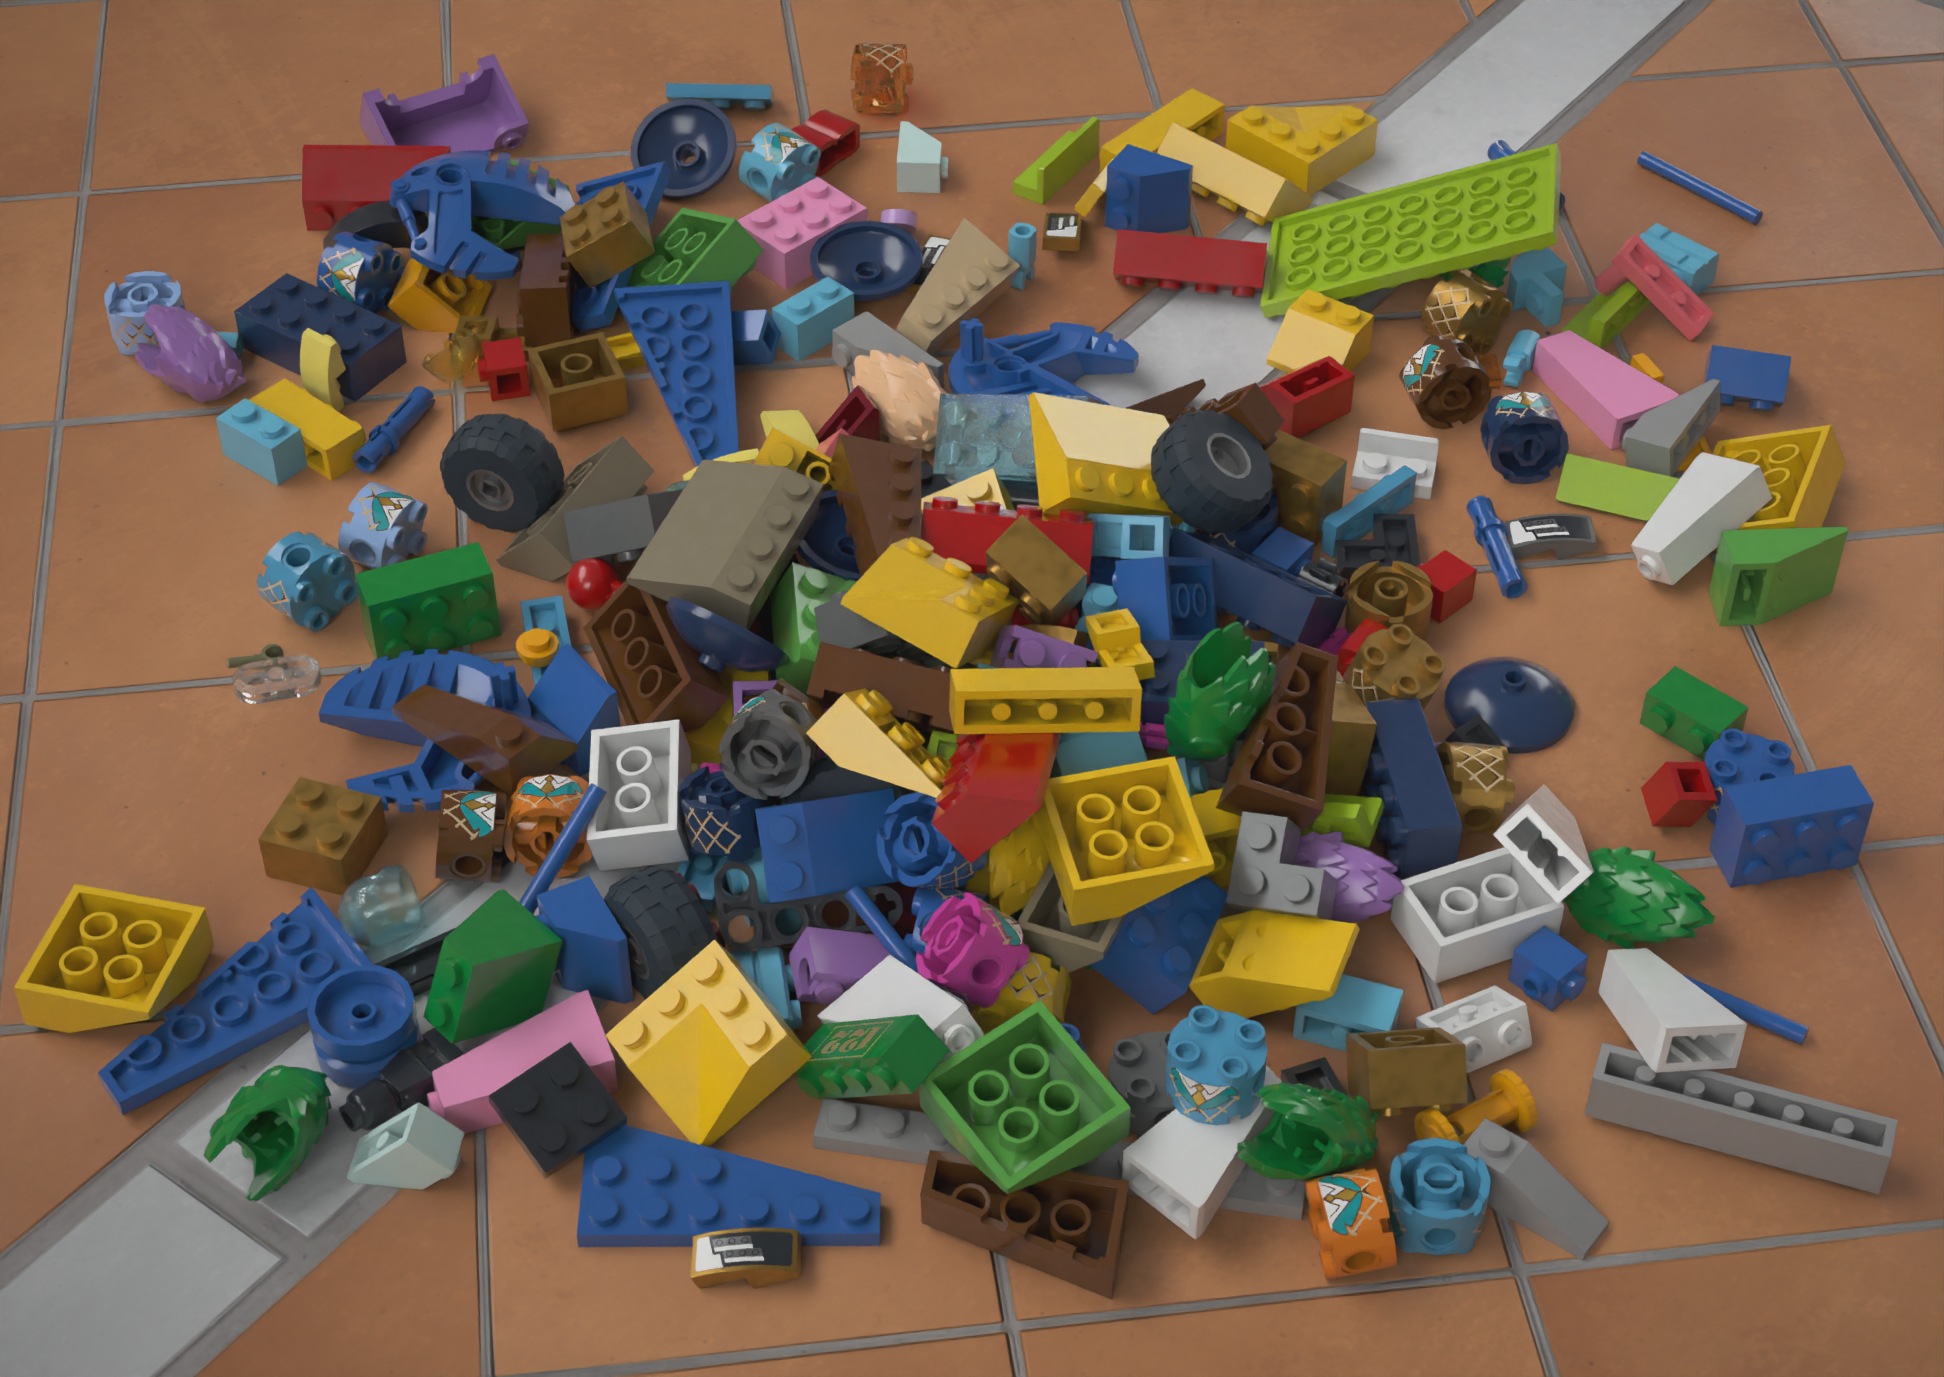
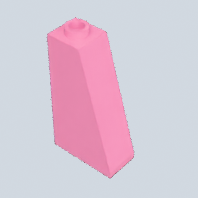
(1597, 385)
(467, 1081)

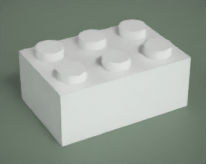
(642, 810)
(1472, 913)

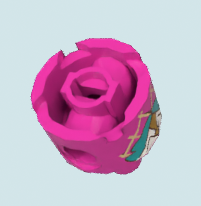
(971, 949)

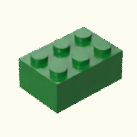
(429, 602)

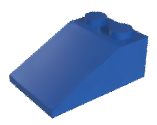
(823, 844)

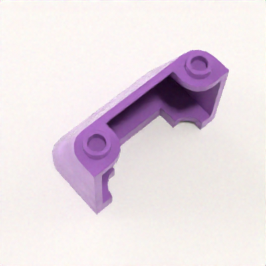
(466, 115)

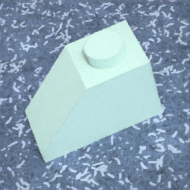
(919, 161)
(408, 1151)

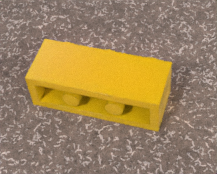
(326, 434)

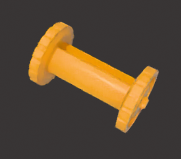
(1507, 1103)

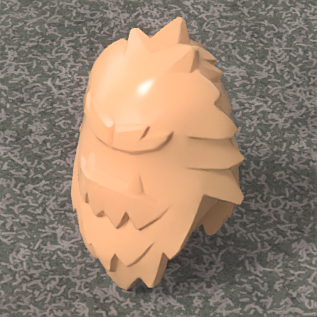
(904, 395)

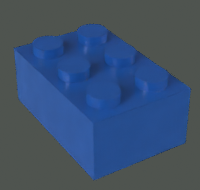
(1168, 596)
(1791, 826)
(1163, 944)

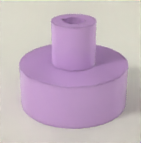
(901, 218)

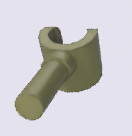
(268, 652)

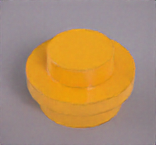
(537, 647)

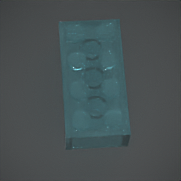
(986, 434)

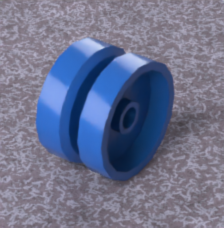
(361, 1022)

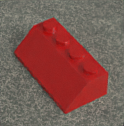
(352, 176)
(1190, 262)
(970, 531)
(993, 787)

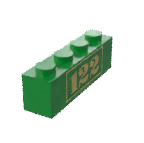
(870, 1057)

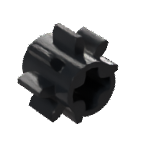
(1326, 576)

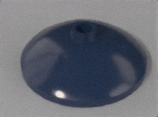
(683, 131)
(868, 259)
(827, 541)
(723, 641)
(1516, 699)

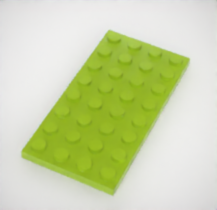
(1415, 230)

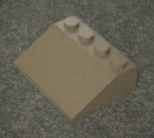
(729, 538)

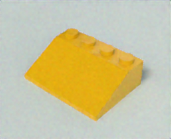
(1095, 457)
(1799, 471)

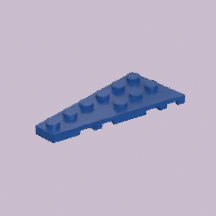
(598, 305)
(690, 354)
(238, 1006)
(667, 1190)

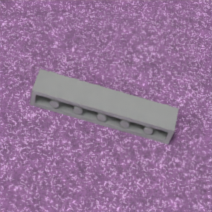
(1743, 1119)

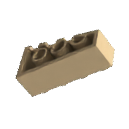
(958, 288)

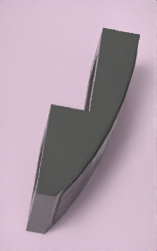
(1562, 532)

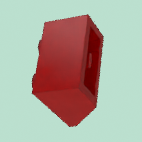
(1311, 395)

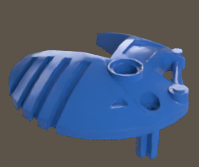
(466, 186)
(1042, 366)
(364, 704)

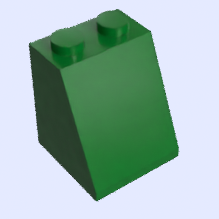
(492, 971)

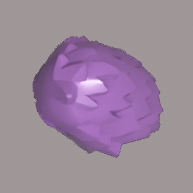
(189, 355)
(1363, 878)

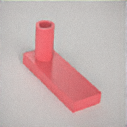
(1658, 283)

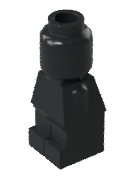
(400, 1084)

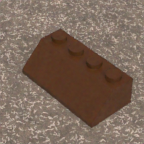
(650, 662)

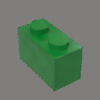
(1690, 711)

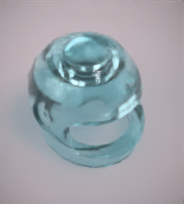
(381, 908)

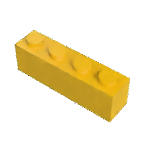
(1190, 110)
(1045, 700)

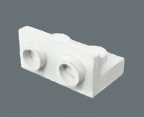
(1385, 452)
(1487, 1022)

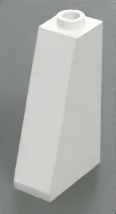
(1689, 523)
(1547, 843)
(897, 990)
(1668, 1015)
(1191, 1165)

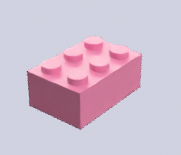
(794, 224)

